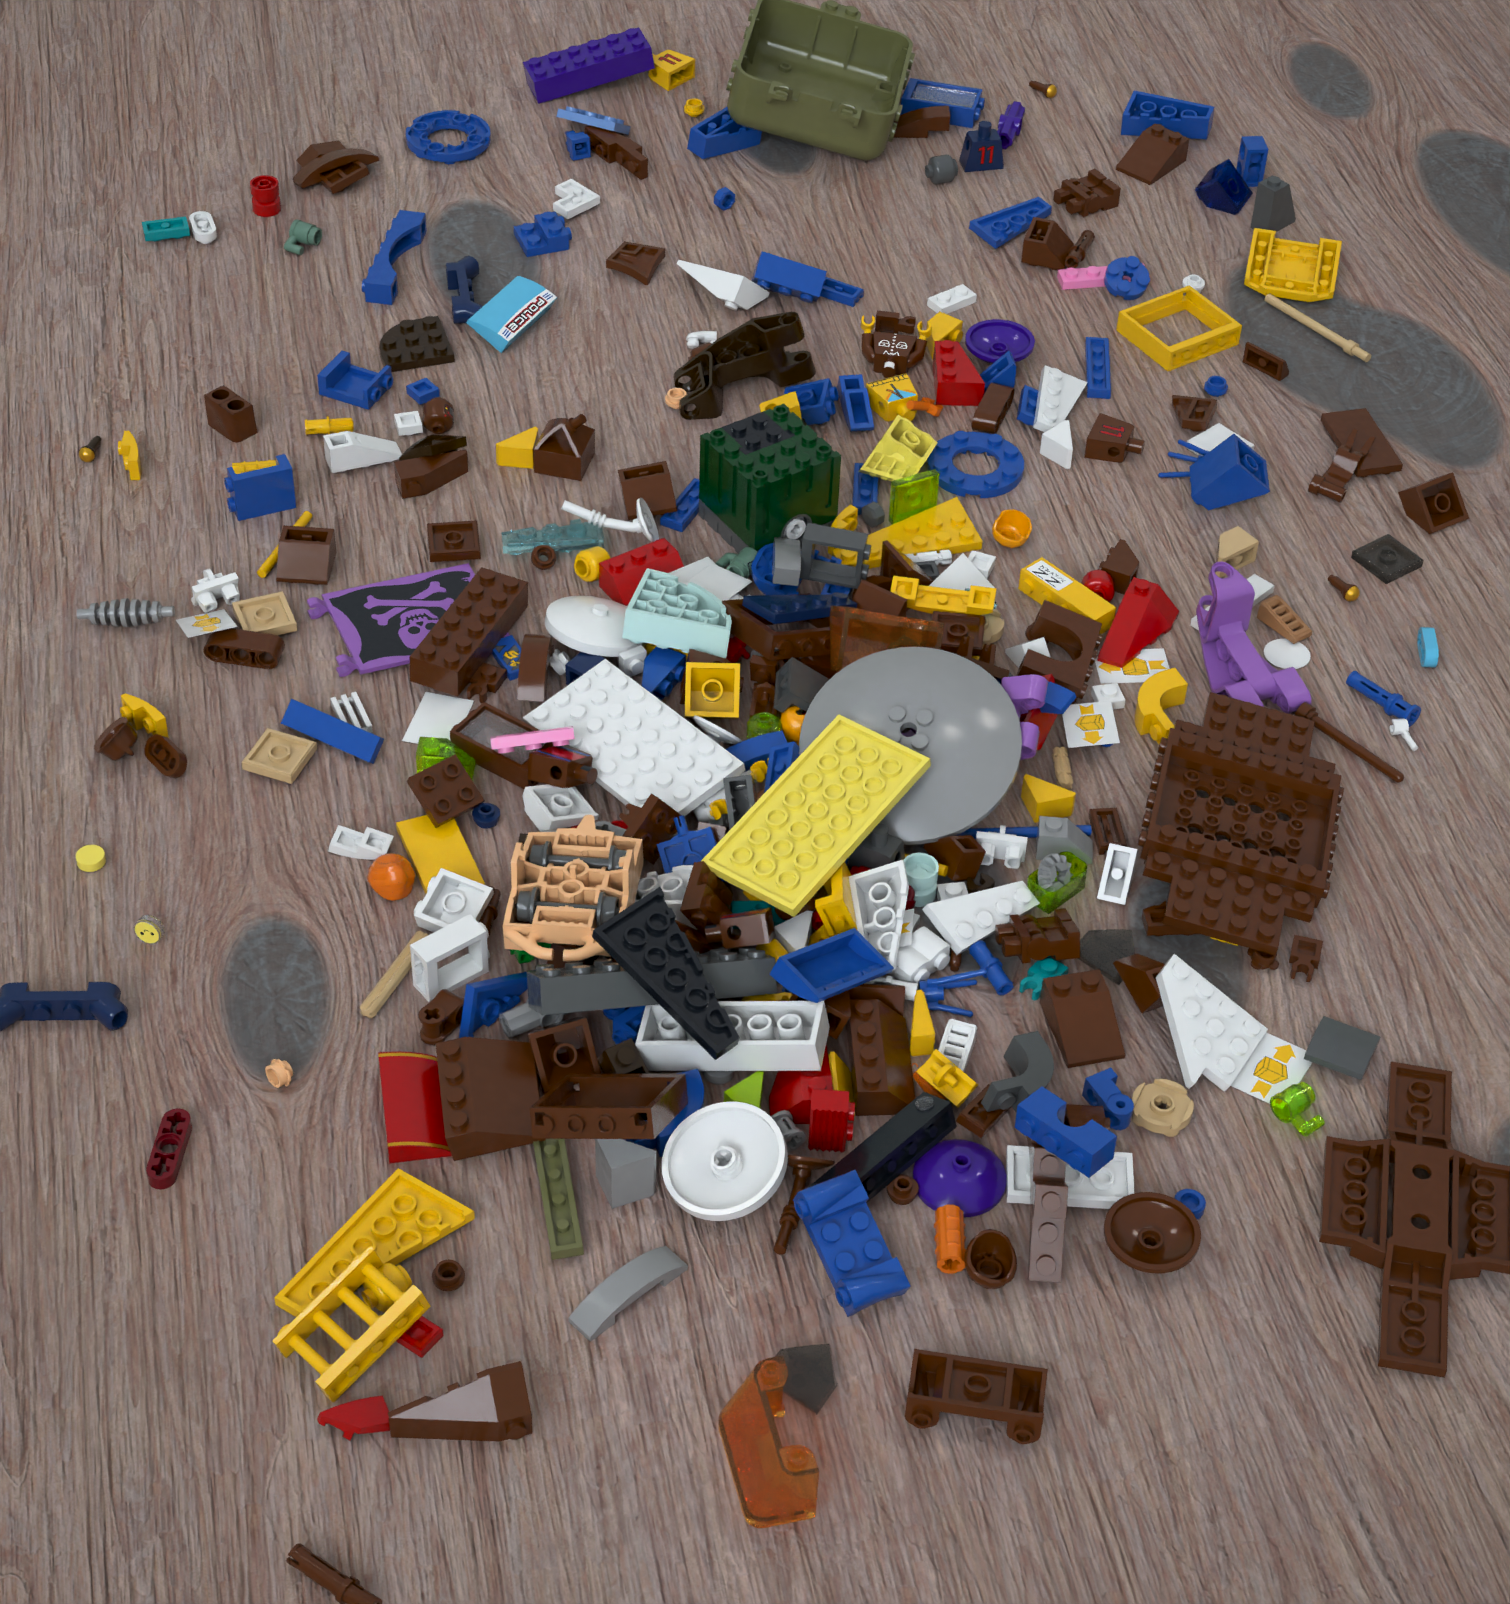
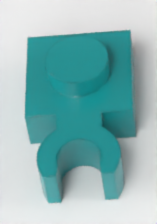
(1041, 969)

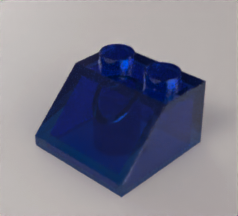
(1224, 189)

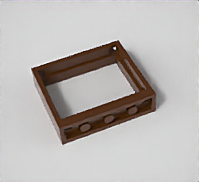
(794, 643)
(609, 1106)

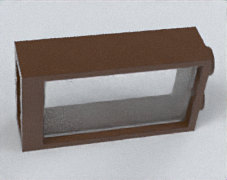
(474, 736)

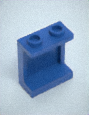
(352, 383)
(261, 490)

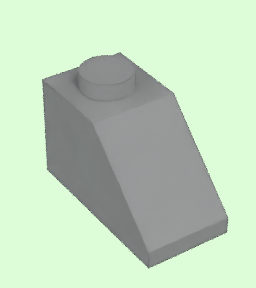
(1062, 835)

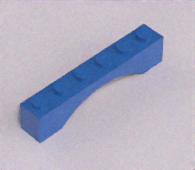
(405, 232)

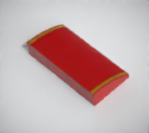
(412, 1106)

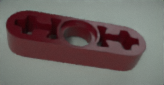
(171, 1160)

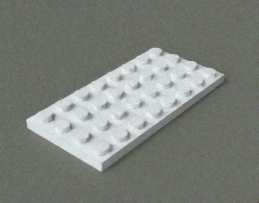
(637, 741)

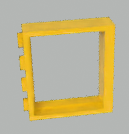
(1224, 331)

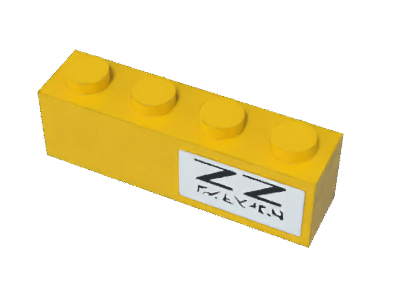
(1047, 582)

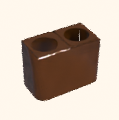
(230, 414)

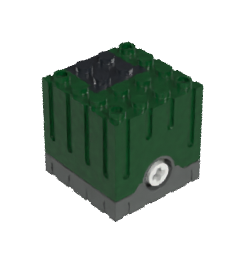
(767, 479)

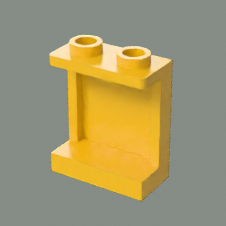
(837, 909)

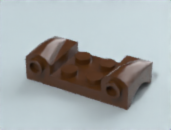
(977, 1390)

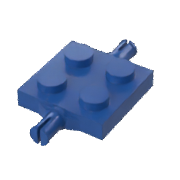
(686, 846)

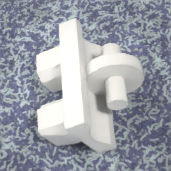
(215, 587)
(1002, 846)

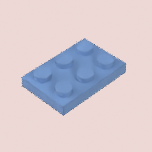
(593, 119)

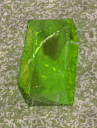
(1053, 900)

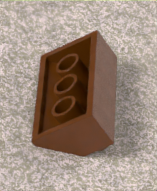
(879, 1058)

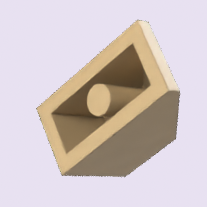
(1236, 549)

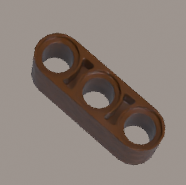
(993, 408)
(244, 648)

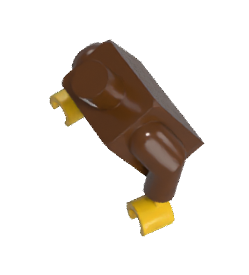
(892, 352)

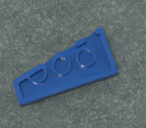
(1009, 222)

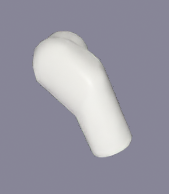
(693, 339)

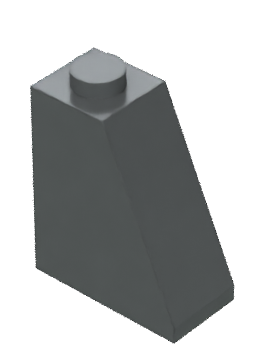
(1273, 205)

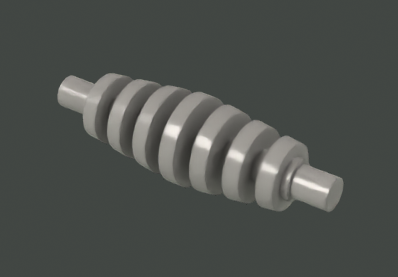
(125, 612)

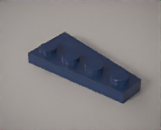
(795, 607)

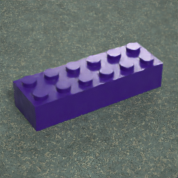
(588, 65)

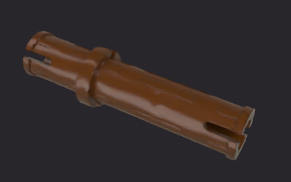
(1078, 251)
(345, 1589)

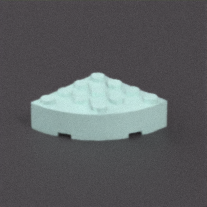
(676, 616)

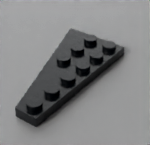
(663, 963)

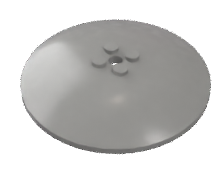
(960, 724)

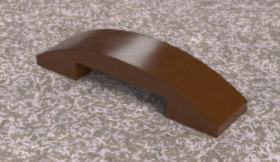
(311, 172)

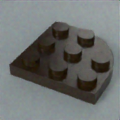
(415, 345)

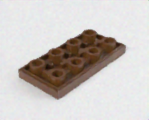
(1381, 456)

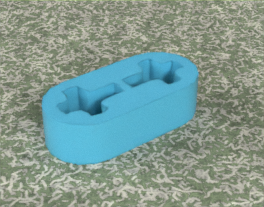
(1427, 647)

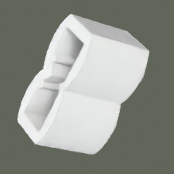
(921, 958)

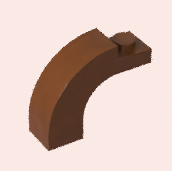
(534, 667)

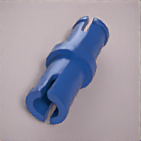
(993, 966)

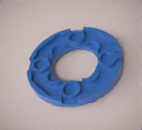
(424, 125)
(987, 486)

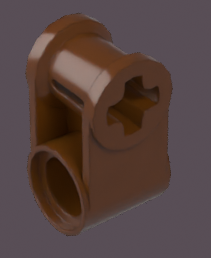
(440, 1017)

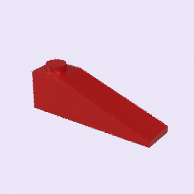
(1138, 622)
(794, 1089)

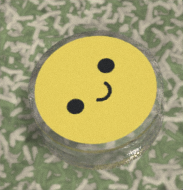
(149, 929)

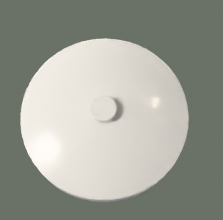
(589, 625)
(724, 1161)

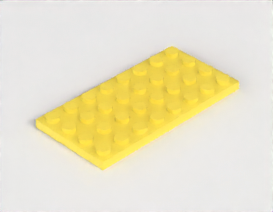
(816, 814)

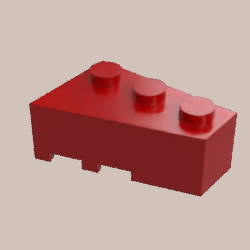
(955, 376)

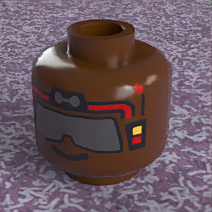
(438, 415)

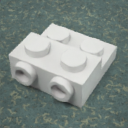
(450, 899)

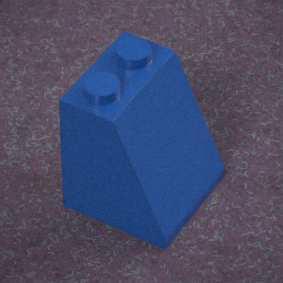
(1228, 475)

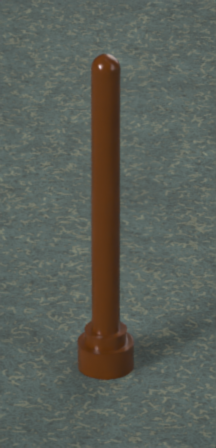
(1309, 712)

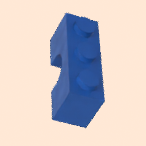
(1082, 1147)

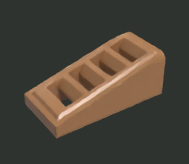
(1277, 613)

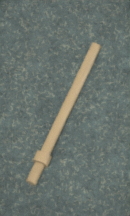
(1349, 346)

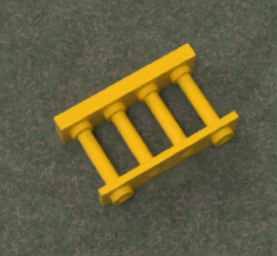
(361, 1352)

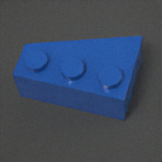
(720, 136)
(788, 277)

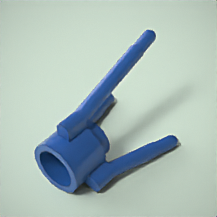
(1184, 457)
(935, 988)

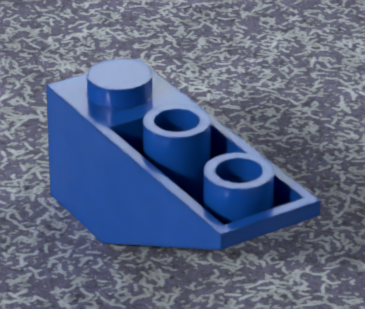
(663, 671)

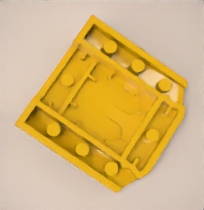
(1292, 267)

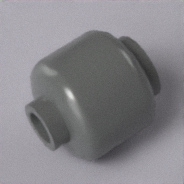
(941, 169)

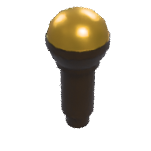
(88, 452)

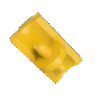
(947, 1078)

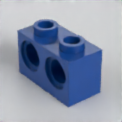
(1252, 159)

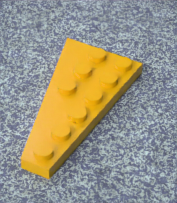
(931, 530)
(394, 1221)

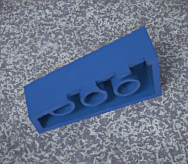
(1177, 115)

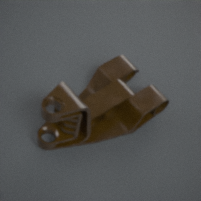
(745, 352)

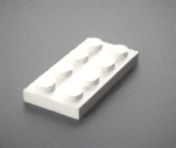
(1099, 1191)

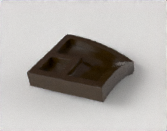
(434, 445)

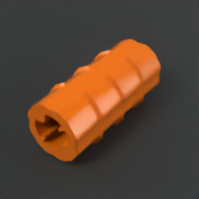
(950, 1239)

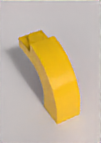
(1155, 695)

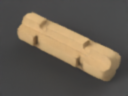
(1062, 767)

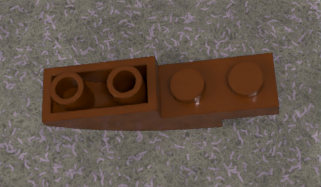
(618, 148)

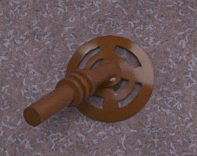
(789, 1219)

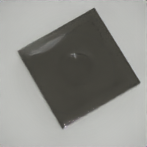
(1387, 558)

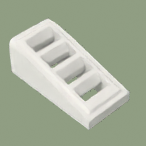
(960, 1034)

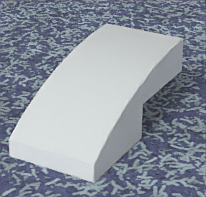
(360, 845)

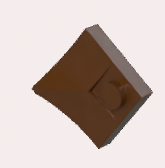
(340, 177)
(636, 260)

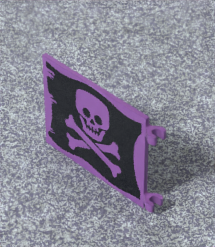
(390, 617)

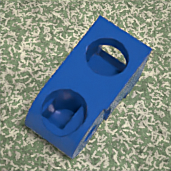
(1102, 1091)

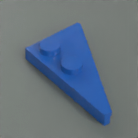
(488, 999)

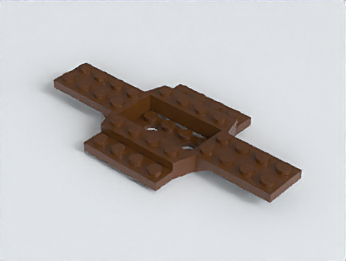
(1460, 1201)

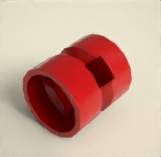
(265, 196)

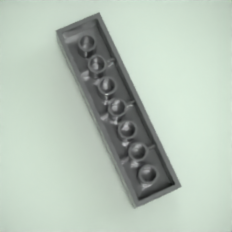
(611, 987)

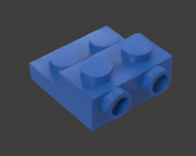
(543, 236)
(815, 400)

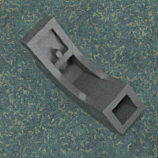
(1033, 1068)

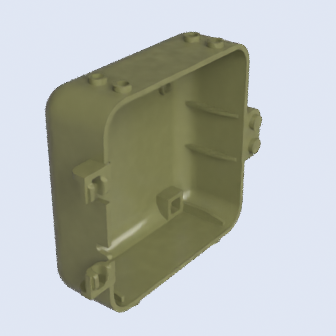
(820, 77)

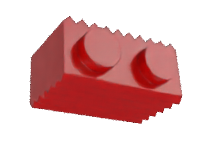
(829, 1120)

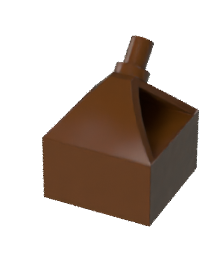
(565, 448)

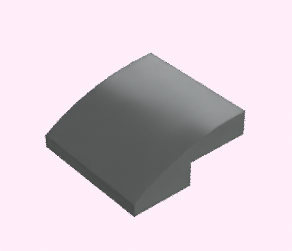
(1342, 1048)

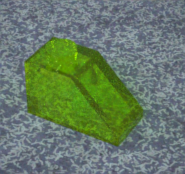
(434, 750)

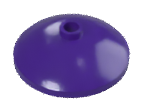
(994, 337)
(960, 1175)

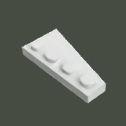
(1055, 397)
(974, 915)

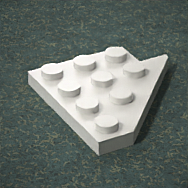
(1206, 1026)

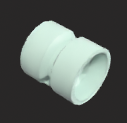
(922, 876)

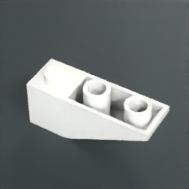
(354, 450)

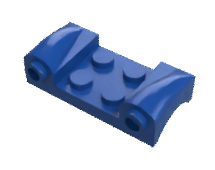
(850, 1243)

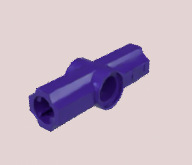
(1010, 123)

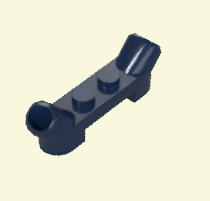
(459, 277)
(97, 1003)

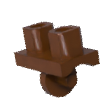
(763, 699)

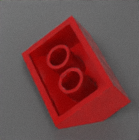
(623, 573)

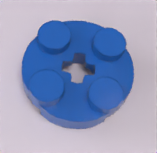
(1127, 267)

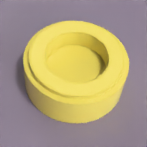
(90, 858)

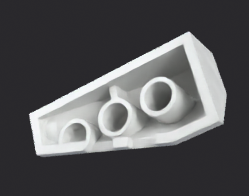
(880, 906)

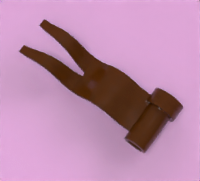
(1340, 470)

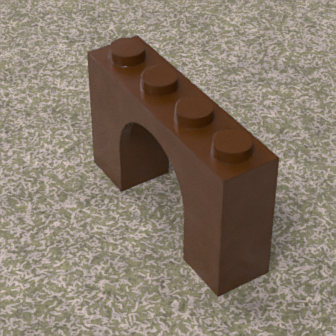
(1074, 634)

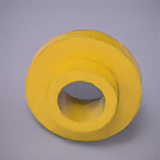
(694, 107)

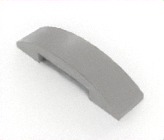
(623, 1287)

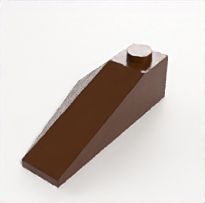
(482, 1410)

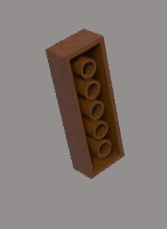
(468, 631)

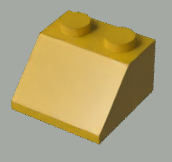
(712, 690)

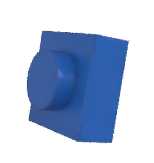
(422, 391)

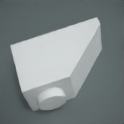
(1117, 873)

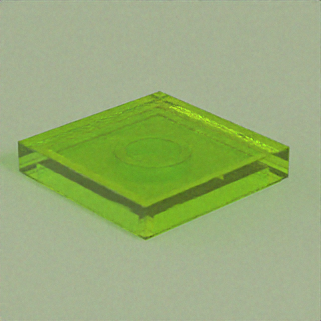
(913, 495)

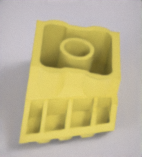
(899, 451)

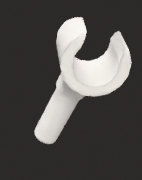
(1401, 727)

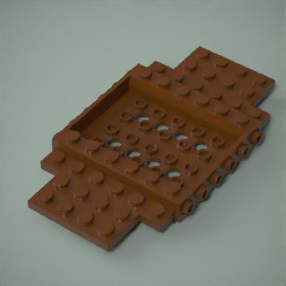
(1258, 761)

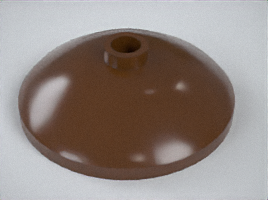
(1154, 1221)

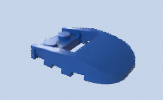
(763, 577)

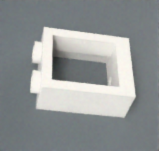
(440, 945)

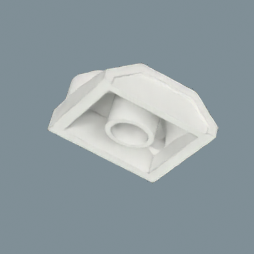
(555, 807)

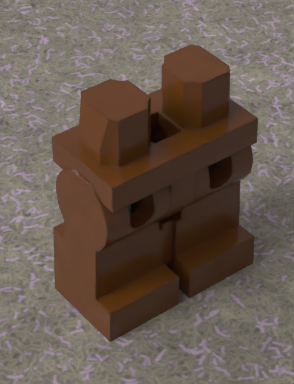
(1088, 194)
(1039, 937)

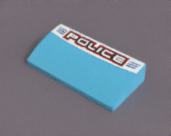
(511, 312)

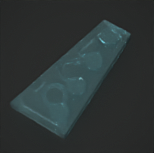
(564, 538)

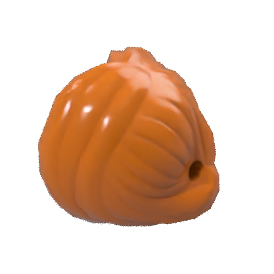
(391, 876)

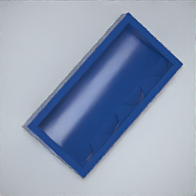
(830, 966)

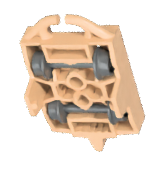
(568, 887)

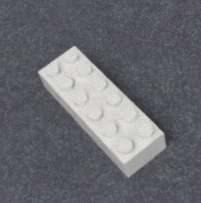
(770, 1034)

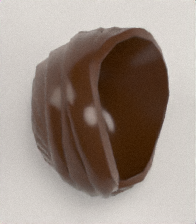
(990, 1259)

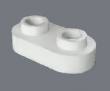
(203, 227)

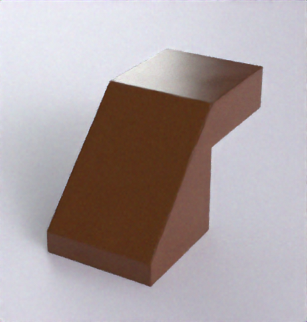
(317, 150)

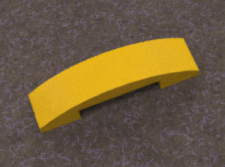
(929, 599)

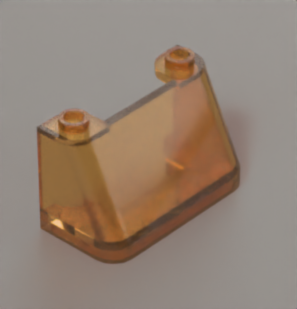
(863, 632)
(771, 1480)

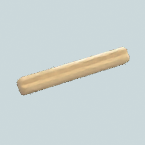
(390, 980)

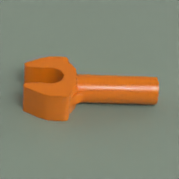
(925, 404)

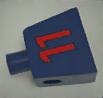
(982, 149)

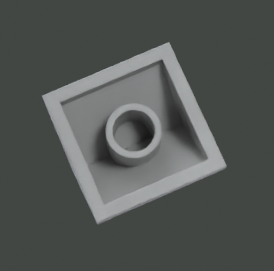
(625, 1171)

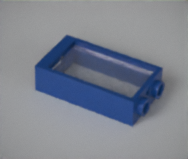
(963, 102)

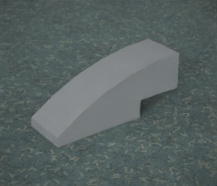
(786, 561)

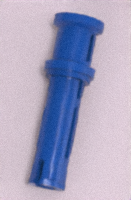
(1392, 703)

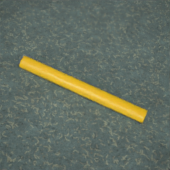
(270, 562)

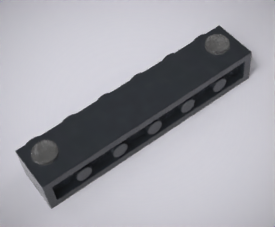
(897, 1143)

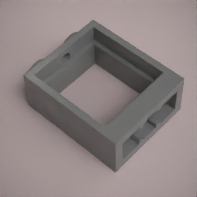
(832, 572)

